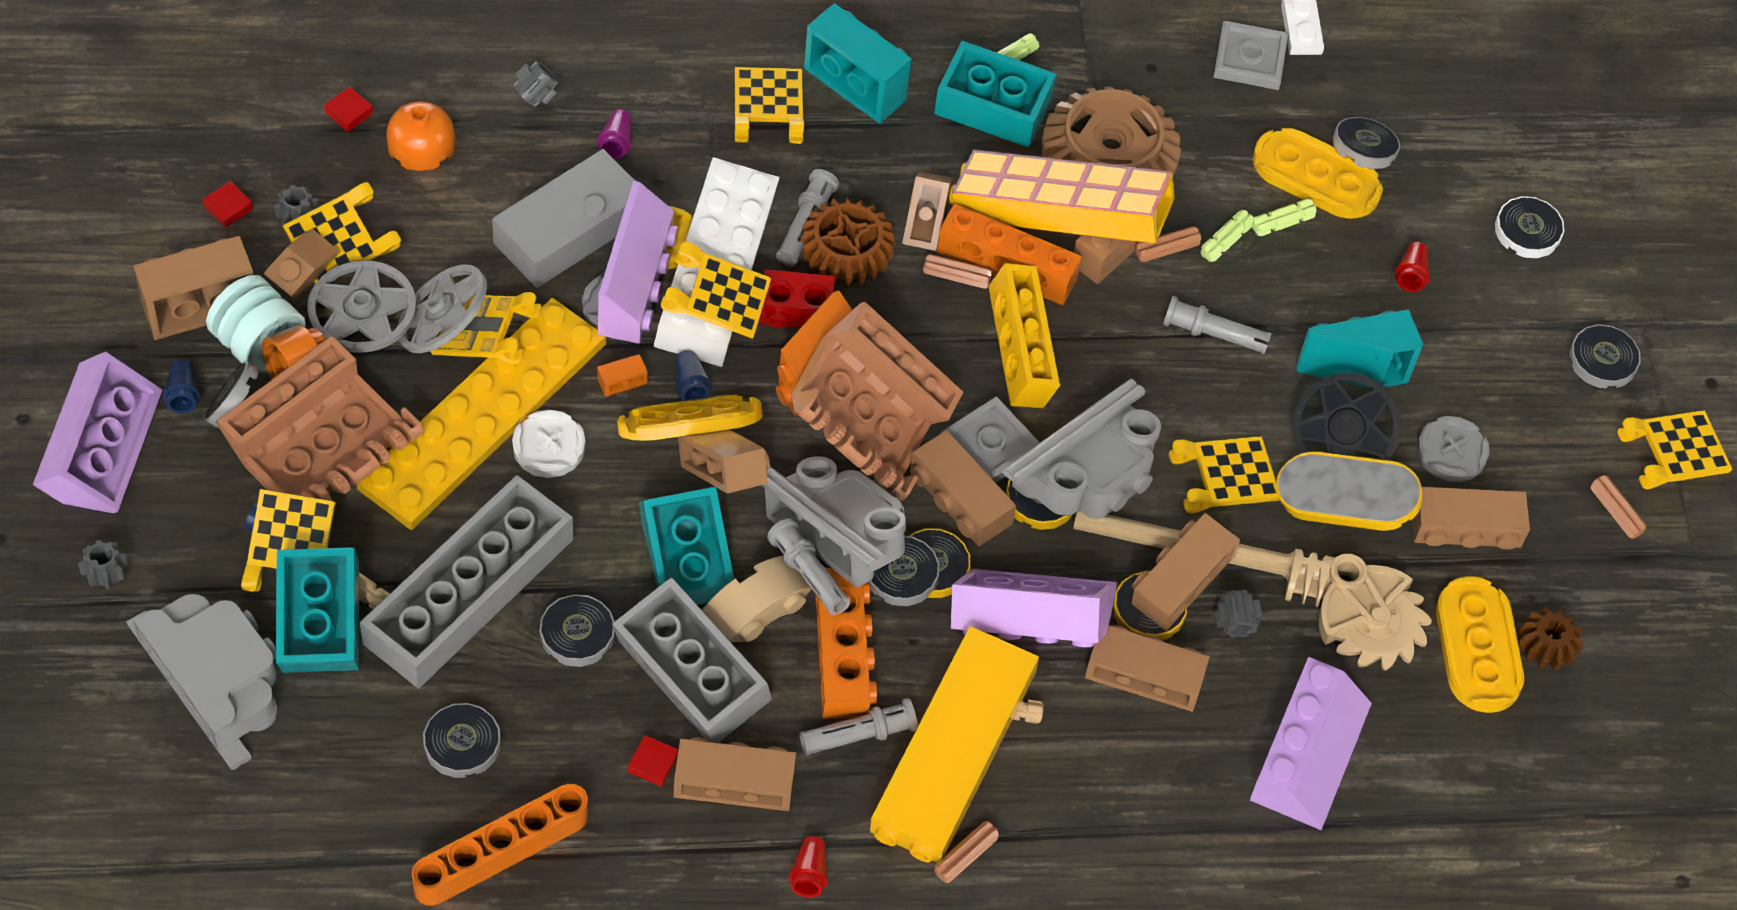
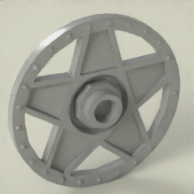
(362, 305)
(444, 308)

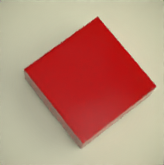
(348, 109)
(227, 204)
(653, 761)

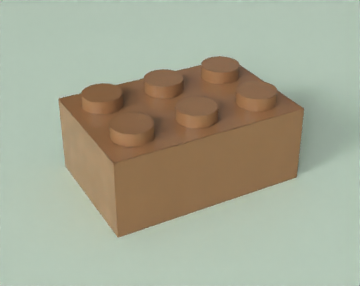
(184, 285)

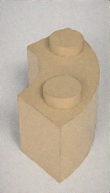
(749, 606)

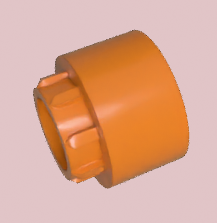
(288, 347)

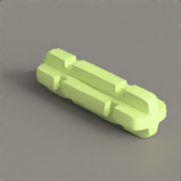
(1021, 47)
(1284, 217)
(1227, 235)

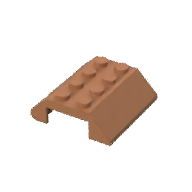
(874, 397)
(316, 427)

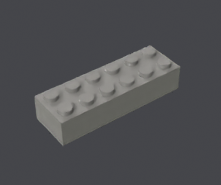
(467, 581)

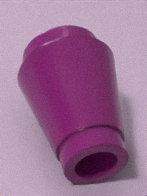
(616, 134)

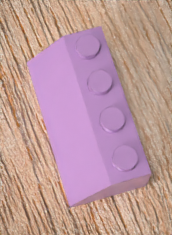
(635, 266)
(98, 435)
(1033, 606)
(1312, 745)

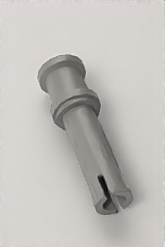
(808, 201)
(1199, 320)
(800, 555)
(876, 724)

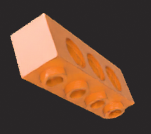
(990, 244)
(842, 696)

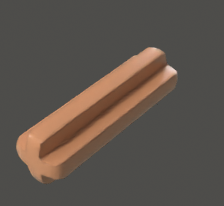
(1168, 244)
(957, 271)
(1618, 506)
(966, 852)

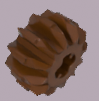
(1550, 638)

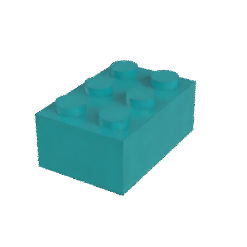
(857, 63)
(995, 93)
(317, 610)

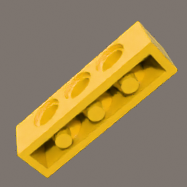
(1023, 336)

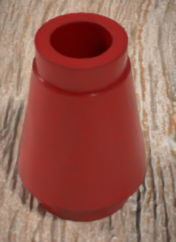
(1414, 268)
(809, 869)

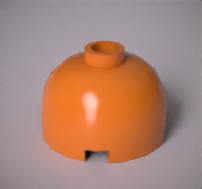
(420, 136)

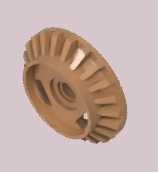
(1112, 119)

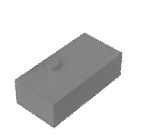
(564, 218)
(692, 661)

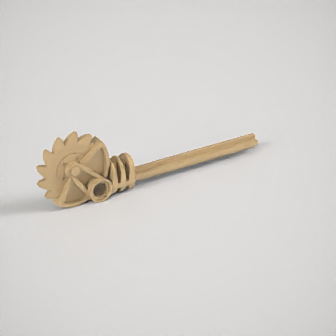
(1368, 615)

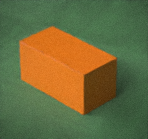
(622, 375)

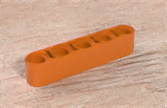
(493, 860)

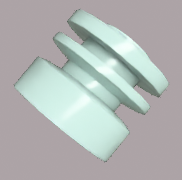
(247, 315)

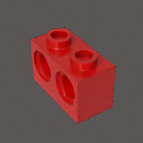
(798, 294)

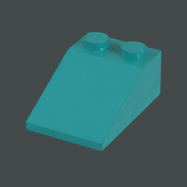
(688, 542)

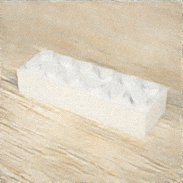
(729, 227)

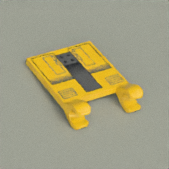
(488, 328)

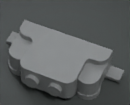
(1092, 459)
(842, 514)
(214, 667)

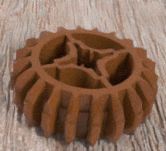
(853, 232)

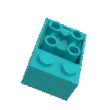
(1373, 346)

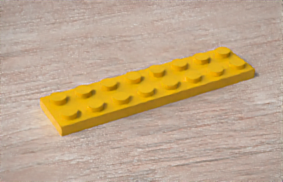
(482, 415)

